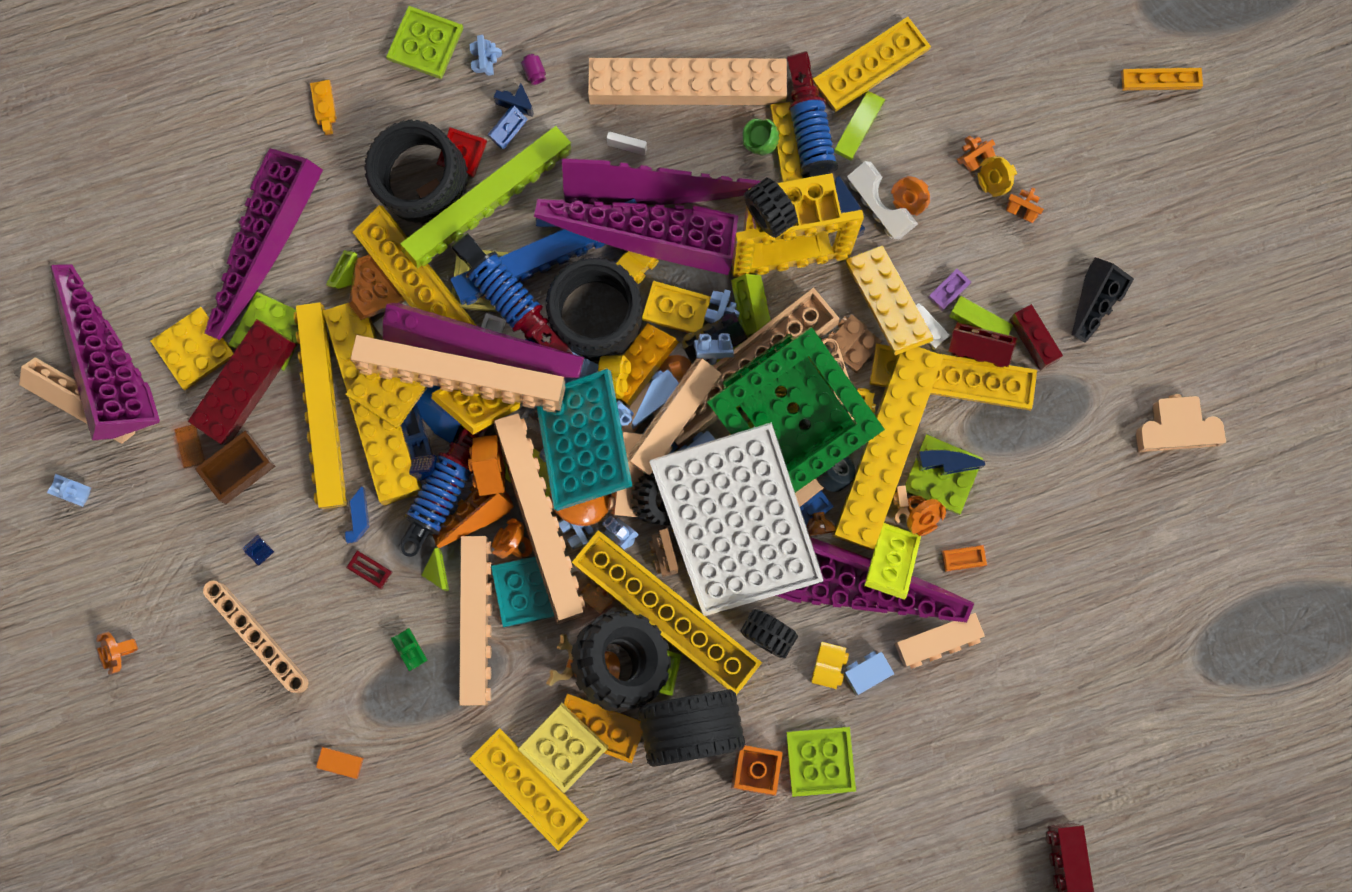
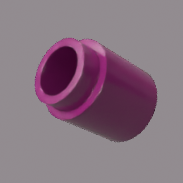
(533, 69)

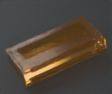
(189, 446)

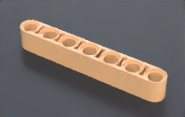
(246, 632)

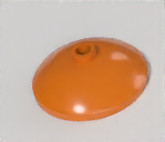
(585, 513)

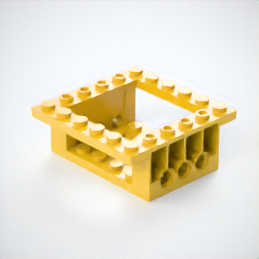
(804, 242)

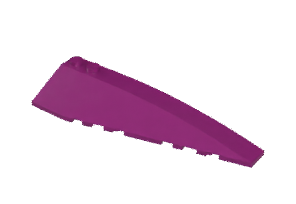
(442, 334)

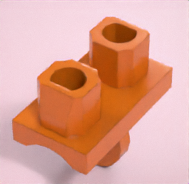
(984, 149)
(1032, 209)

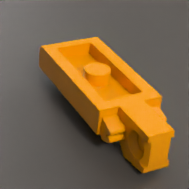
(324, 105)

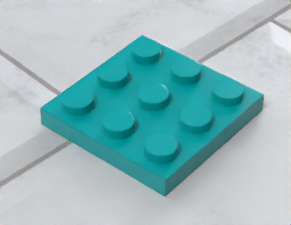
(521, 592)

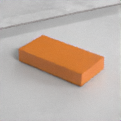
(964, 558)
(339, 762)

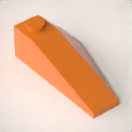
(472, 515)

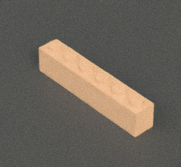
(56, 389)
(674, 415)

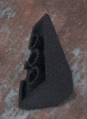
(1101, 289)

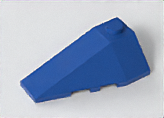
(437, 418)

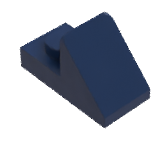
(520, 100)

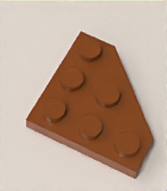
(371, 289)

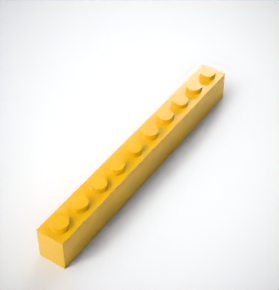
(321, 406)

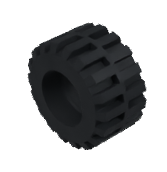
(770, 207)
(645, 501)
(769, 633)

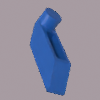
(359, 516)

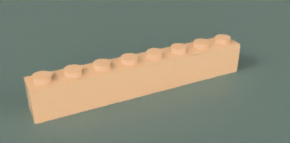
(474, 621)

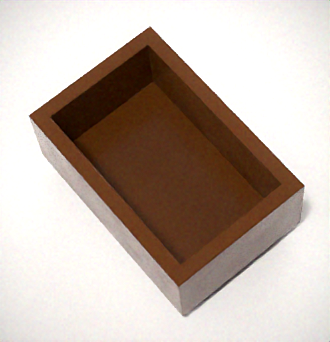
(235, 467)

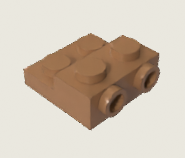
(854, 342)
(664, 551)

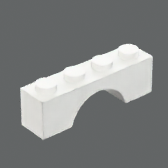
(866, 181)

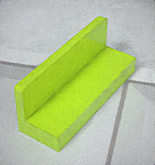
(751, 302)
(976, 316)

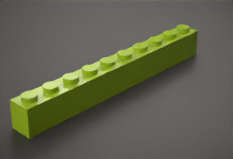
(486, 197)

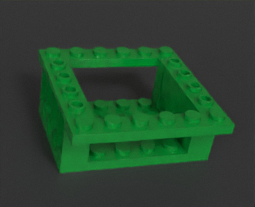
(831, 429)

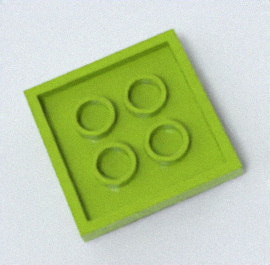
(425, 42)
(272, 313)
(949, 489)
(821, 761)

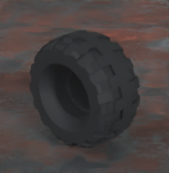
(646, 652)

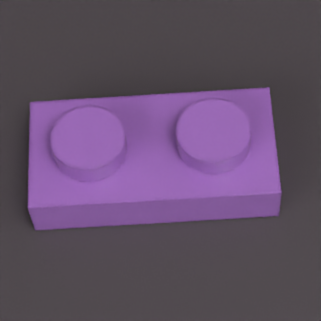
(949, 289)

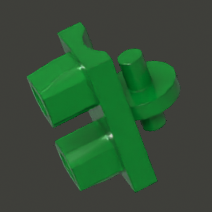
(409, 649)

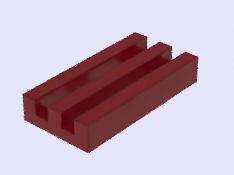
(384, 579)

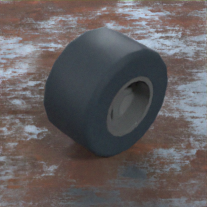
(838, 476)

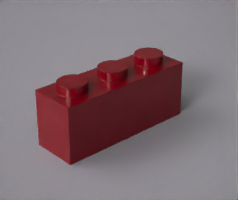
(1036, 337)
(982, 345)

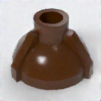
(819, 525)

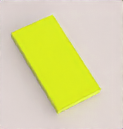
(893, 561)

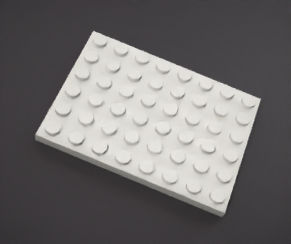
(737, 519)

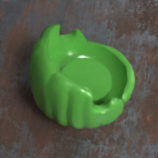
(760, 136)

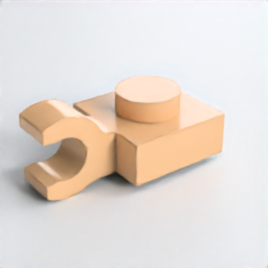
(900, 499)

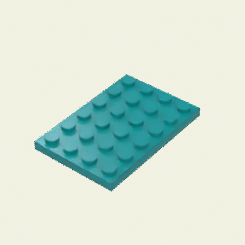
(585, 442)

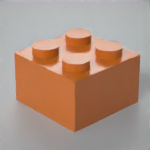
(487, 465)
(757, 770)

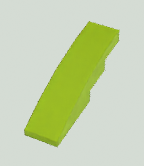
(859, 125)

